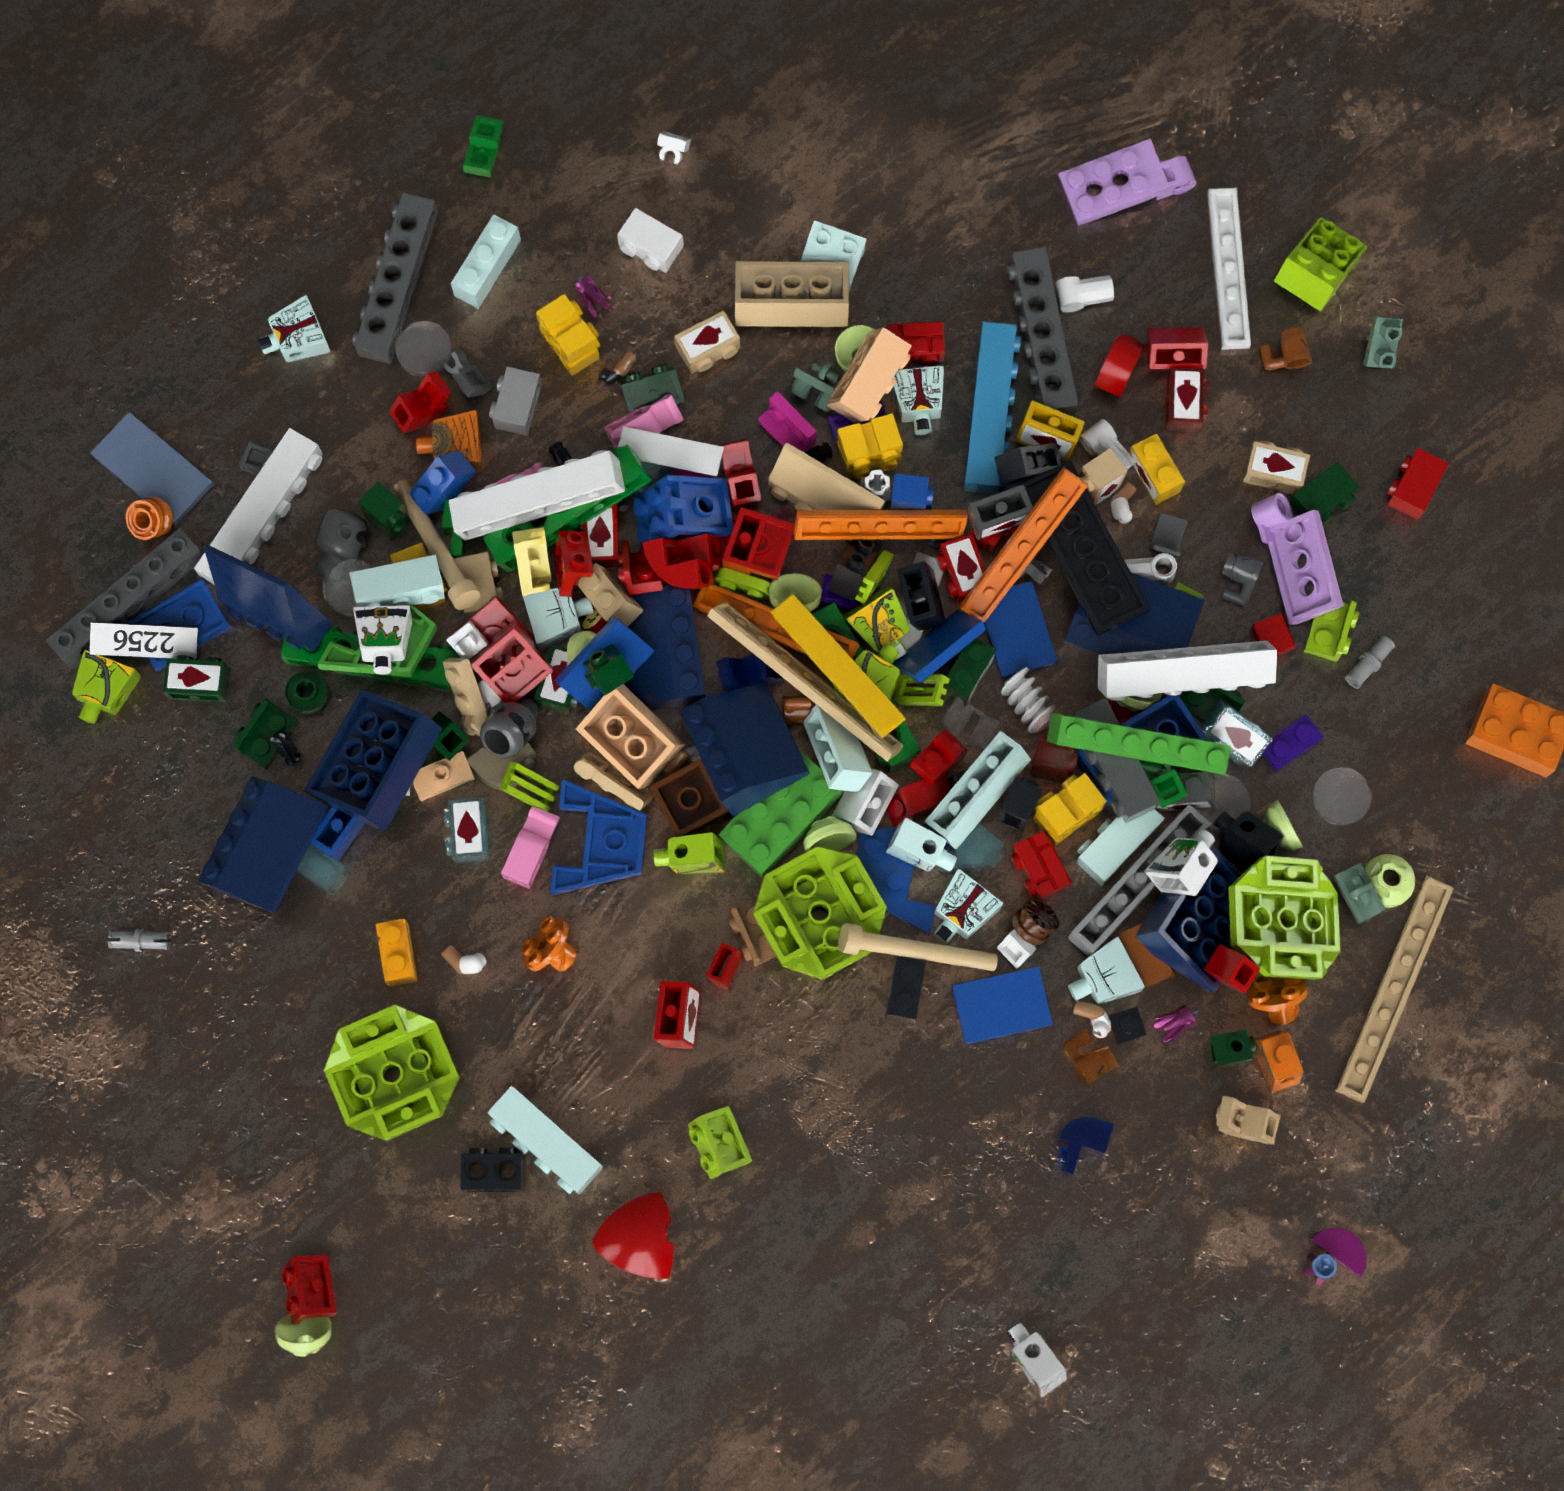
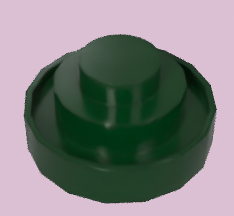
(306, 692)

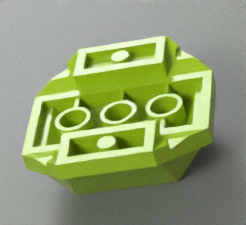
(809, 882)
(1309, 912)
(372, 1047)

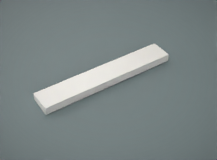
(1229, 269)

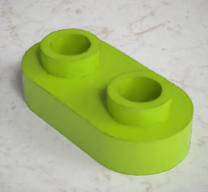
(753, 587)

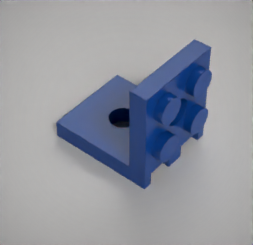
(673, 508)

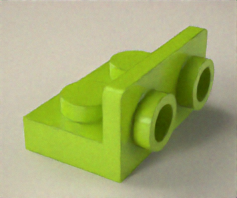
(1330, 631)
(719, 1142)

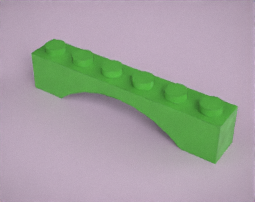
(1138, 743)

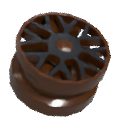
(1035, 921)

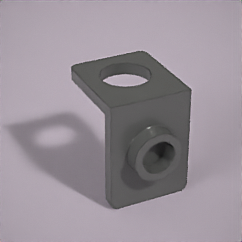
(1168, 535)

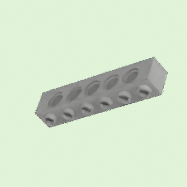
(1132, 886)

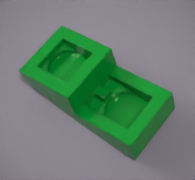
(483, 146)
(457, 543)
(1164, 782)

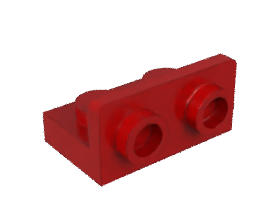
(571, 560)
(637, 572)
(308, 1288)

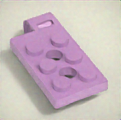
(1146, 180)
(1287, 540)

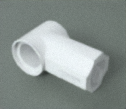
(1076, 293)
(1101, 438)
(877, 484)
(1147, 567)

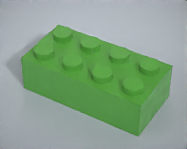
(778, 823)

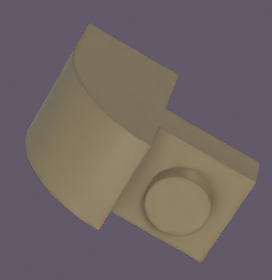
(493, 768)

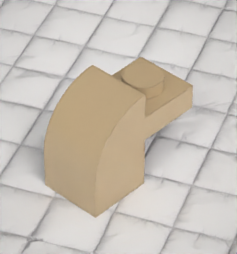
(1247, 1121)

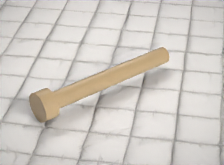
(462, 592)
(854, 939)

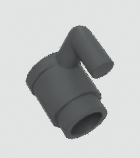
(1242, 570)

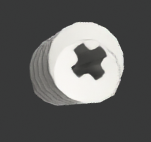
(1028, 701)

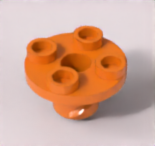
(549, 946)
(1278, 997)

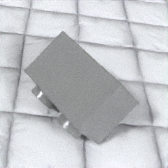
(516, 401)

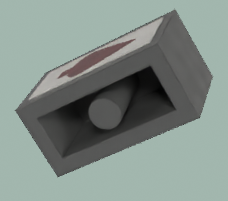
(999, 512)
(1199, 790)

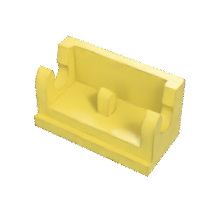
(532, 560)

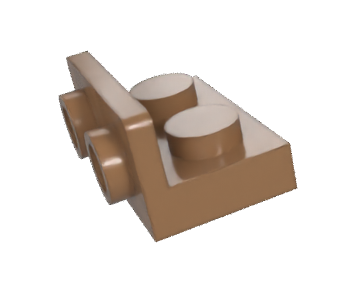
(755, 943)

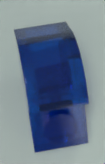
(743, 672)
(1085, 1134)

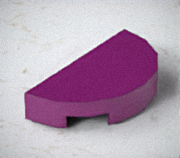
(1342, 1247)

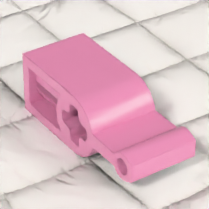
(649, 418)
(530, 847)

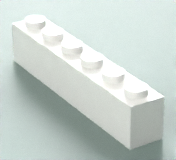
(536, 495)
(265, 500)
(1187, 669)

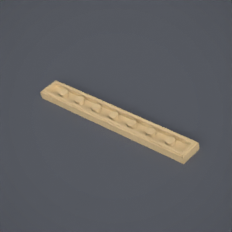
(802, 679)
(1394, 989)

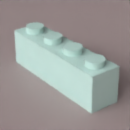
(978, 790)
(545, 1140)

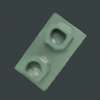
(1383, 341)
(805, 382)
(1359, 893)

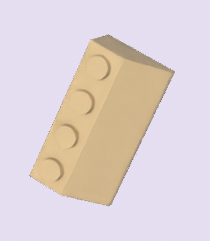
(791, 294)
(816, 486)

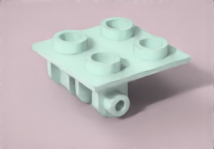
(834, 245)

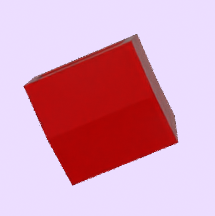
(1275, 632)
(730, 968)

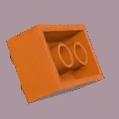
(1518, 730)

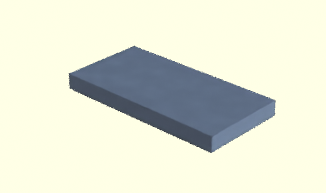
(151, 466)

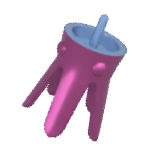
(588, 288)
(1177, 1021)
(1322, 1266)

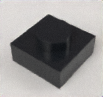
(1127, 1025)

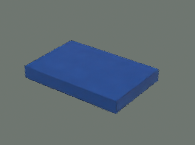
(188, 608)
(1020, 632)
(628, 643)
(939, 646)
(1002, 1005)

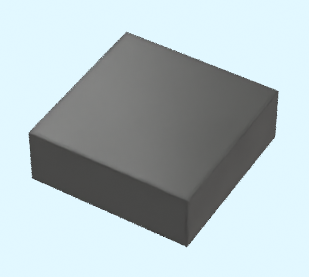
(254, 458)

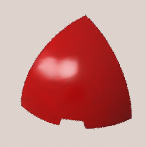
(686, 561)
(638, 1237)

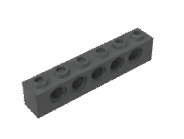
(1035, 265)
(381, 344)
(127, 595)

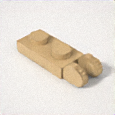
(466, 693)
(612, 780)

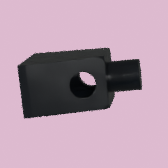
(1247, 838)

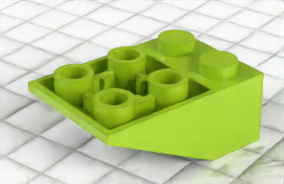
(1320, 263)

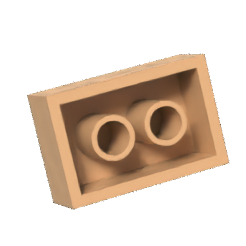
(870, 375)
(630, 736)

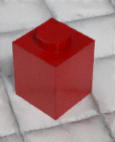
(1232, 969)

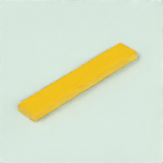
(838, 666)

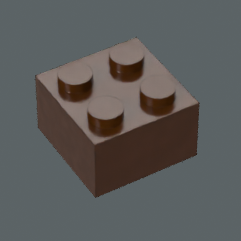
(688, 799)

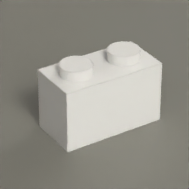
(650, 241)
(868, 805)

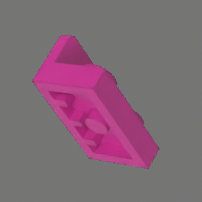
(787, 424)

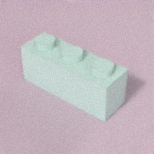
(485, 261)
(399, 583)
(837, 752)
(1116, 845)

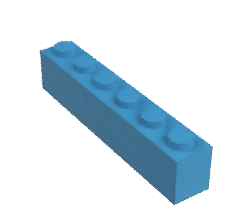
(991, 406)

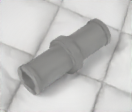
(1370, 662)
(139, 939)

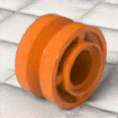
(138, 520)

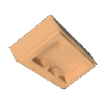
(442, 776)

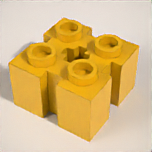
(569, 334)
(869, 446)
(1069, 809)

